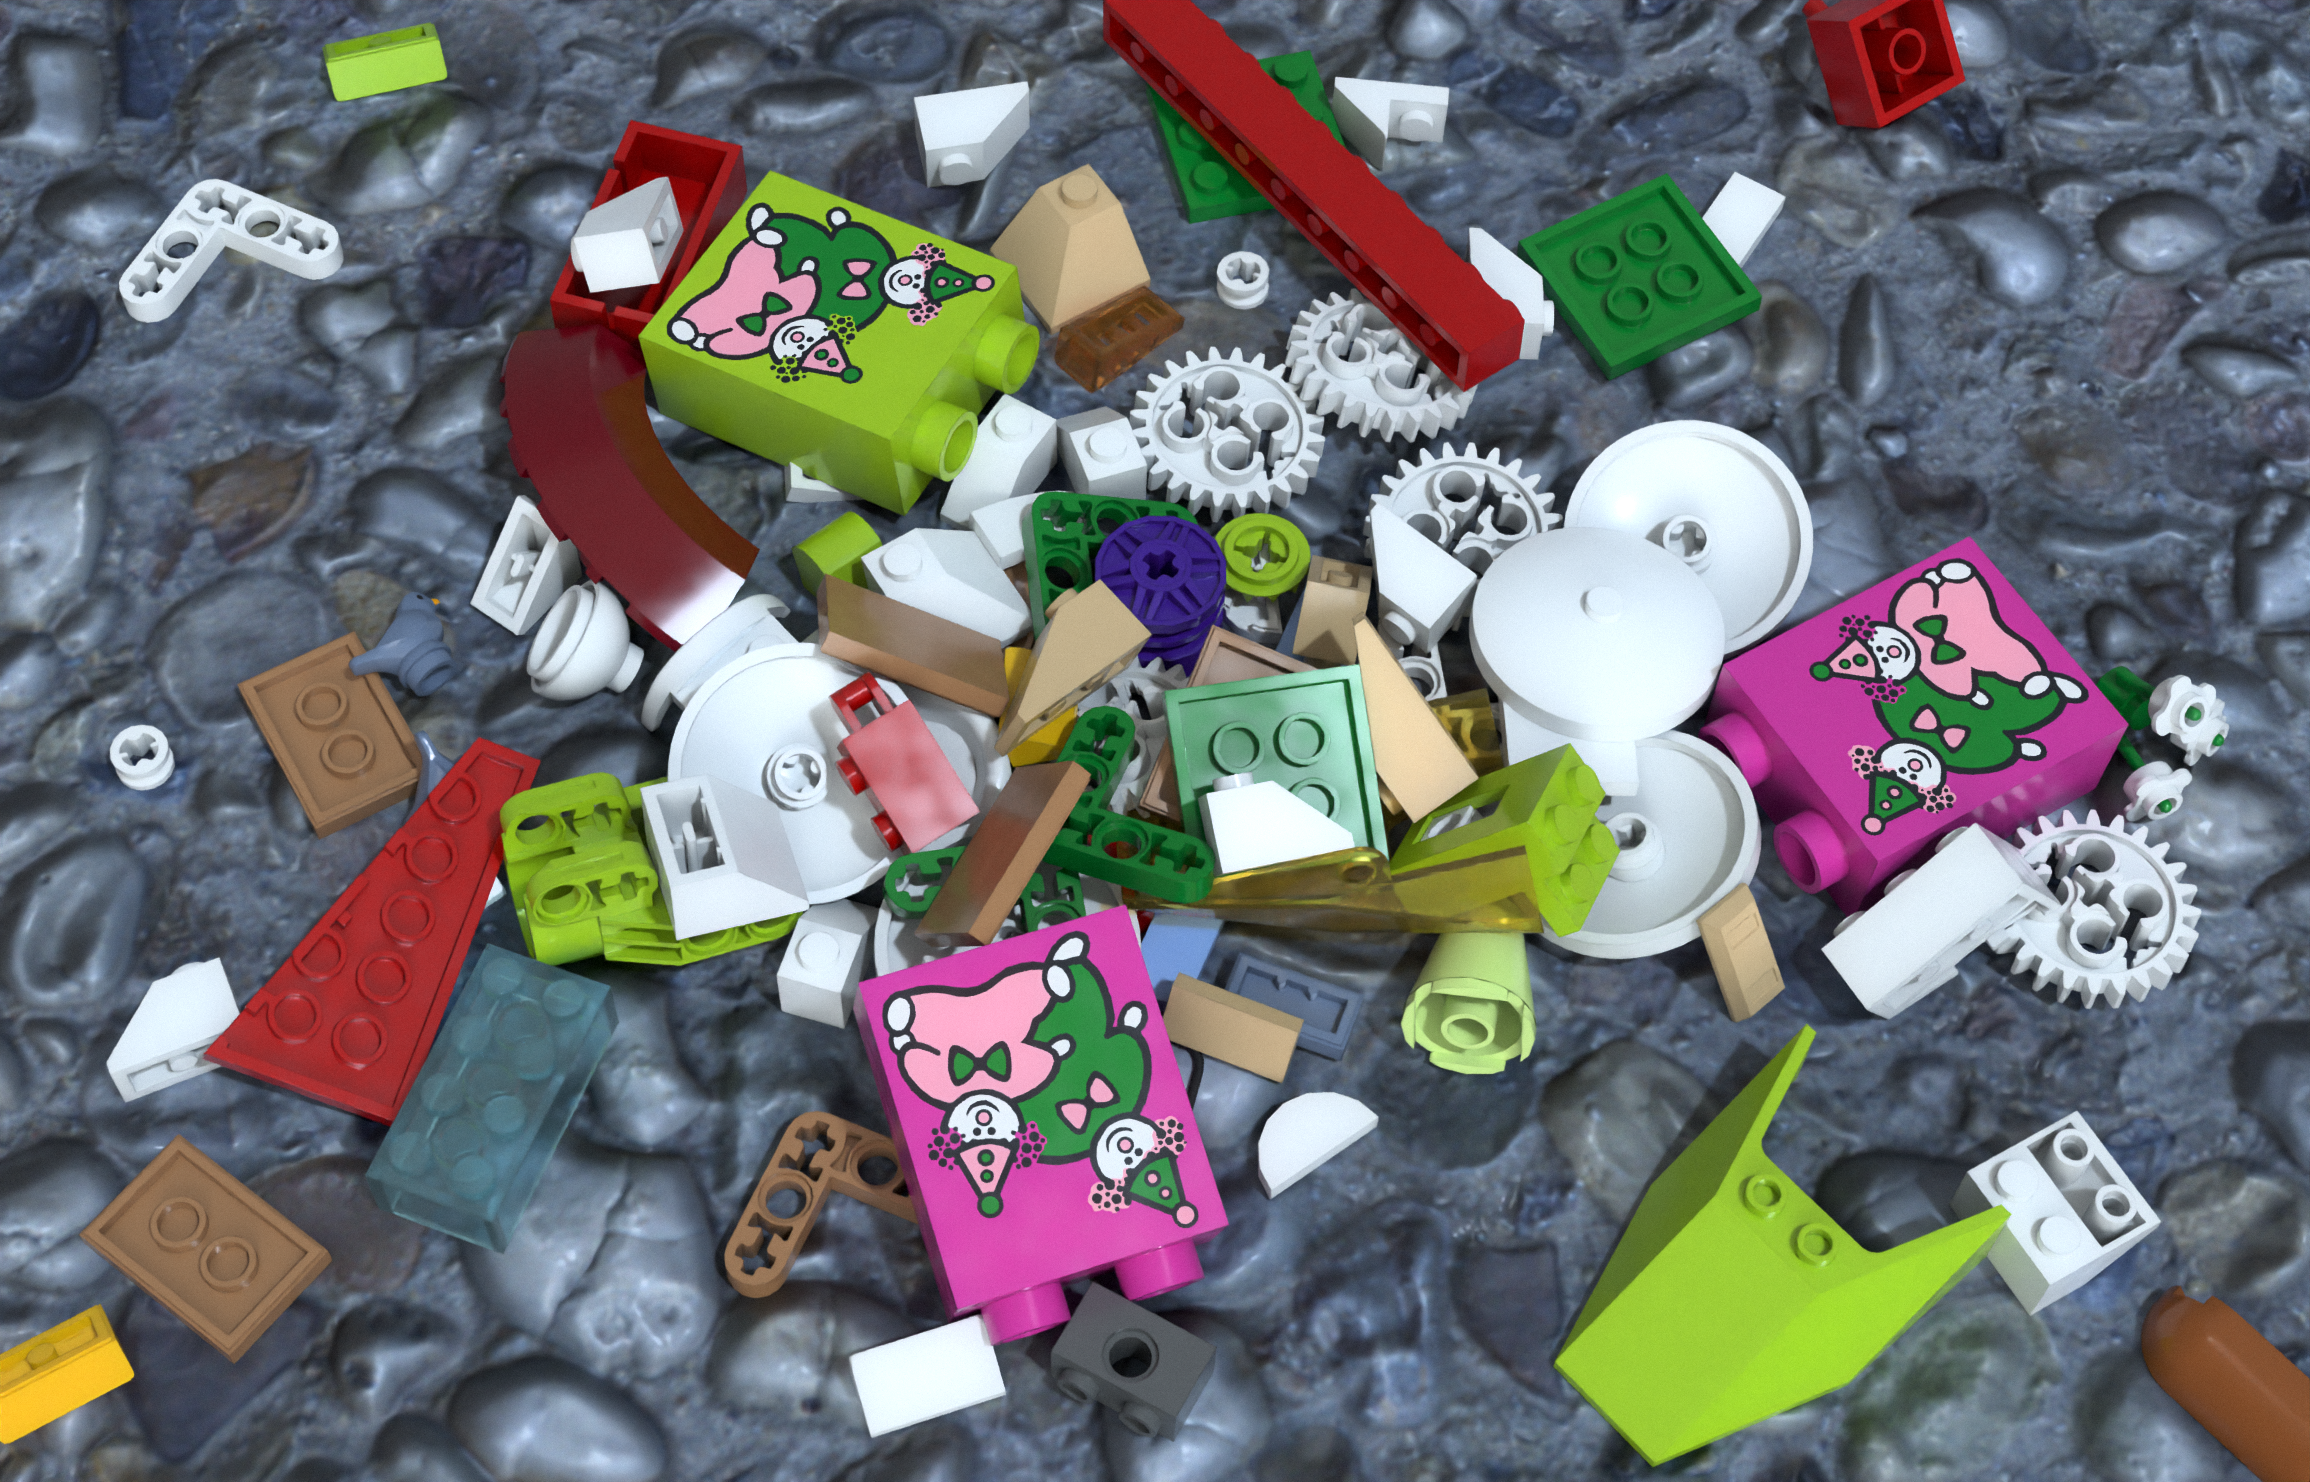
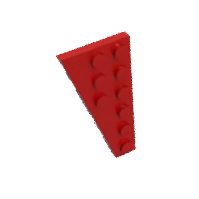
(376, 972)

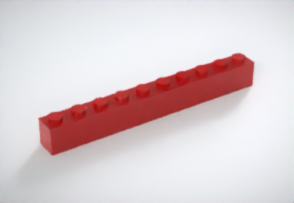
(1319, 187)

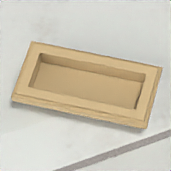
(1740, 953)

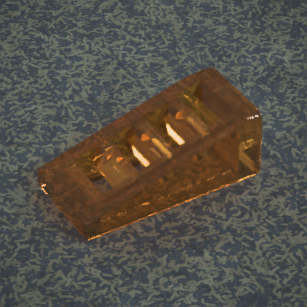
(1096, 364)

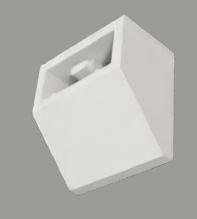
(719, 855)
(2067, 1209)

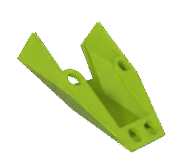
(1745, 1291)

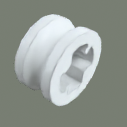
(1236, 292)
(147, 773)

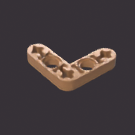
(833, 1171)

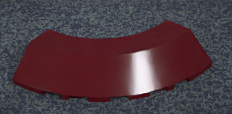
(610, 485)

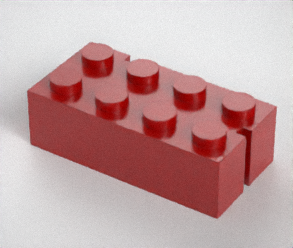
(708, 192)

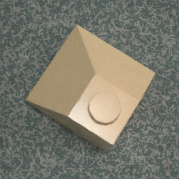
(1072, 249)

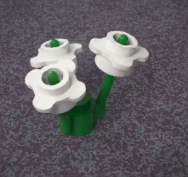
(2174, 707)

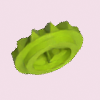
(1287, 555)

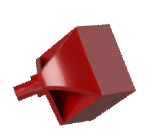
(1883, 56)

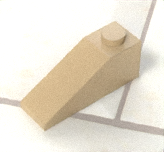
(1077, 653)
(1410, 744)

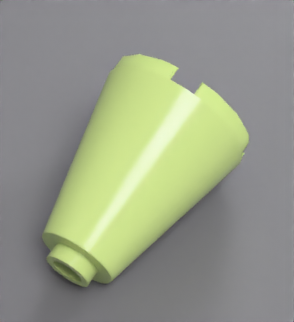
(1473, 1003)

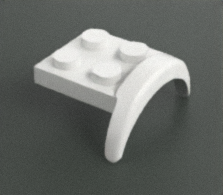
(726, 637)

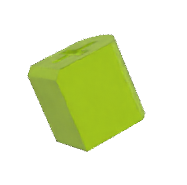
(836, 551)

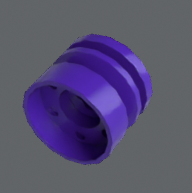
(1170, 581)

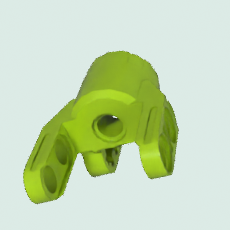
(590, 884)

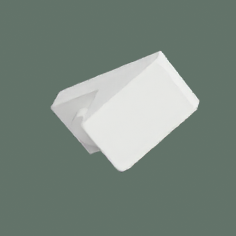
(1380, 109)

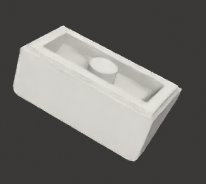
(926, 1375)

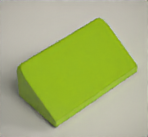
(385, 62)

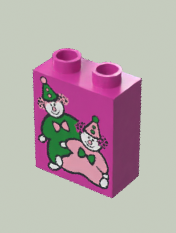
(1907, 721)
(1041, 1122)

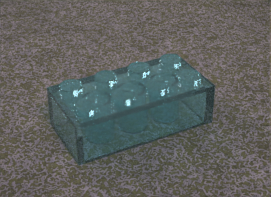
(493, 1098)

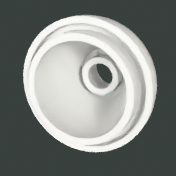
(583, 646)

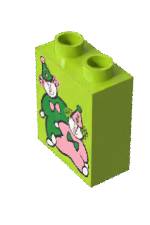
(840, 342)

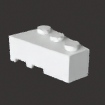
(1936, 919)

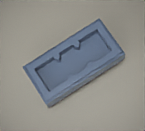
(1326, 1008)

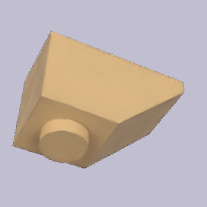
(1331, 599)

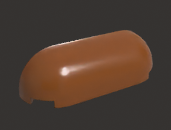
(2231, 1383)

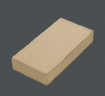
(1231, 1027)

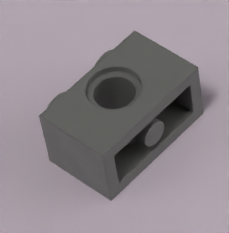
(1114, 1328)

